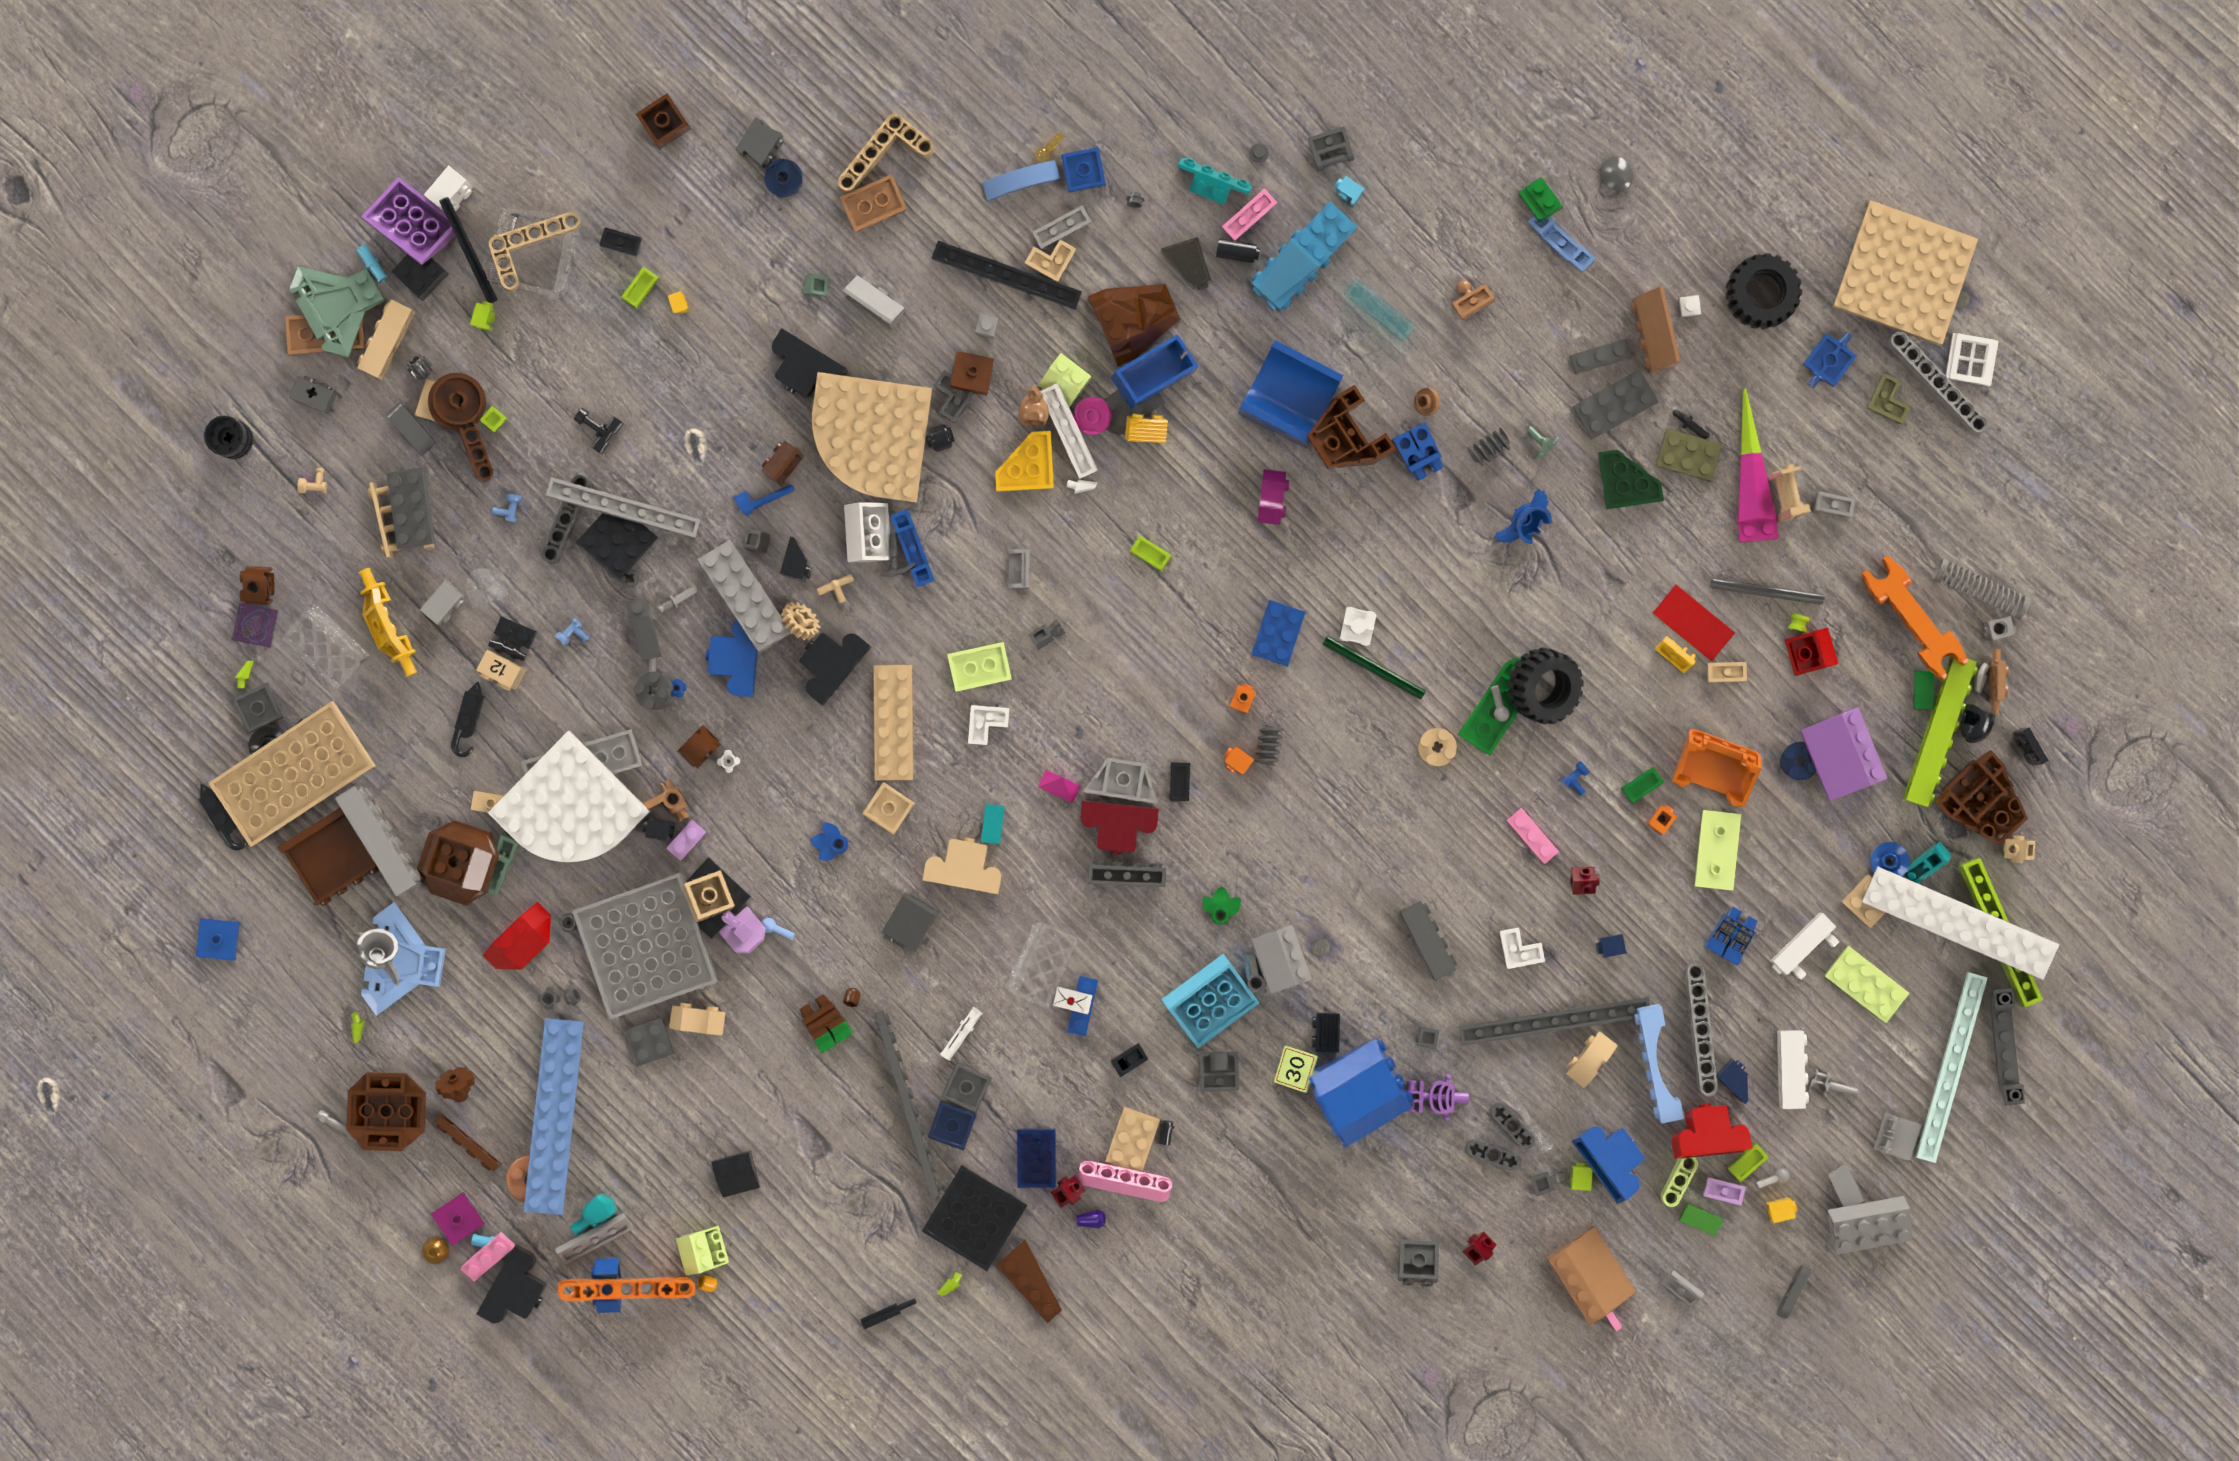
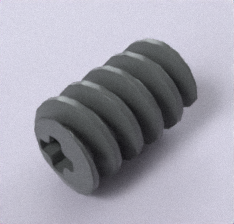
(1490, 447)
(1268, 746)

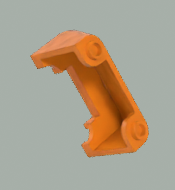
(1718, 766)

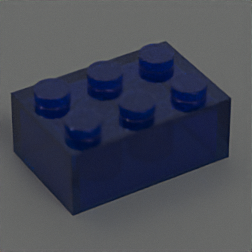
(1036, 1158)

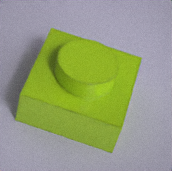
(493, 419)

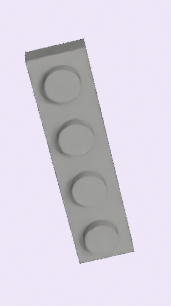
(594, 1238)

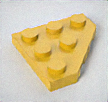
(1028, 466)

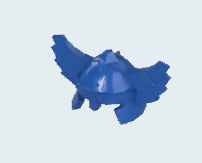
(1527, 520)

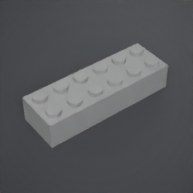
(379, 840)

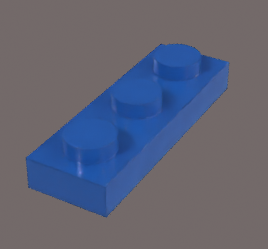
(1079, 1021)

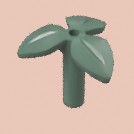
(1545, 443)

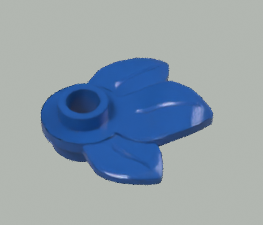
(827, 840)

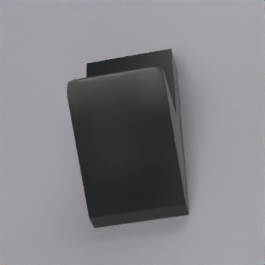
(1129, 1059)

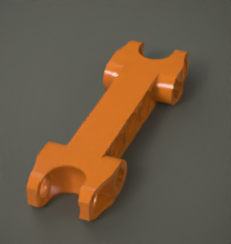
(1933, 642)
(672, 1291)

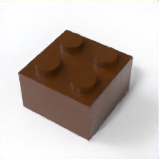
(663, 121)

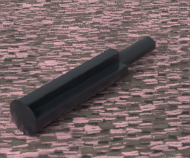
(885, 1313)

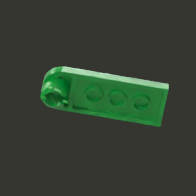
(1481, 727)

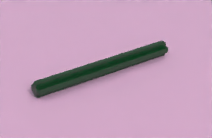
(1374, 667)

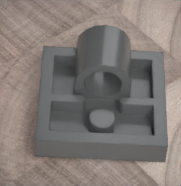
(1219, 1071)

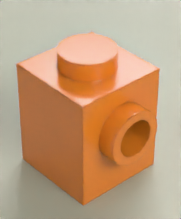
(1242, 698)
(1237, 760)

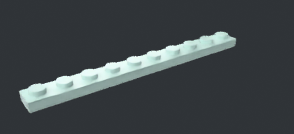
(1951, 1067)

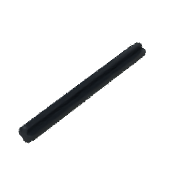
(468, 249)

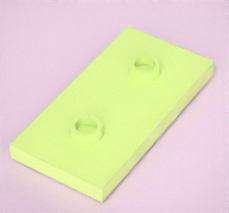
(1717, 850)

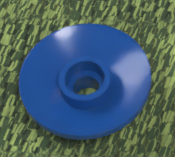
(1892, 851)

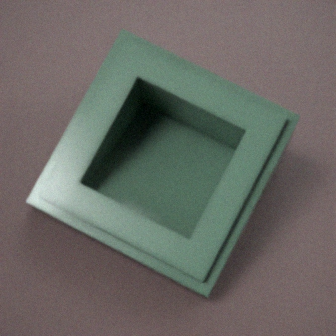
(815, 285)

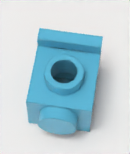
(1348, 190)

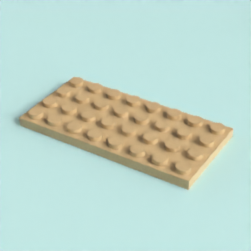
(292, 774)

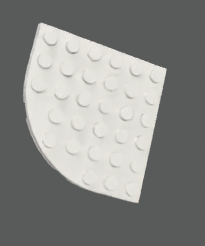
(569, 806)

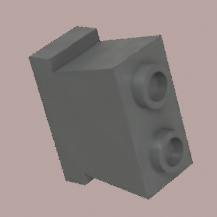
(760, 143)

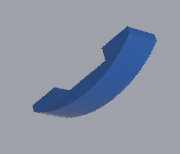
(912, 547)

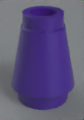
(1092, 1219)

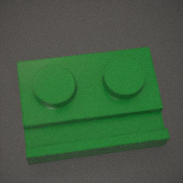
(1540, 199)

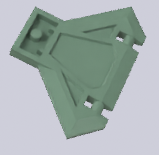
(335, 305)

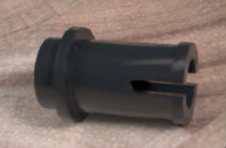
(1166, 1132)

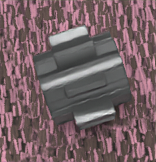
(419, 367)

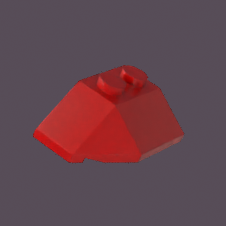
(521, 940)

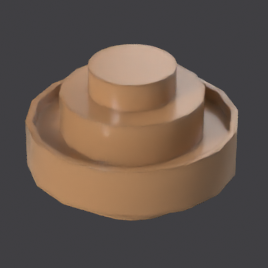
(1427, 401)

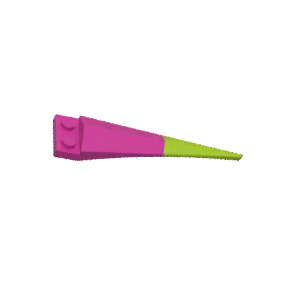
(1755, 505)

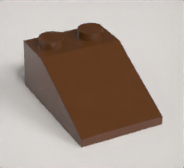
(782, 462)

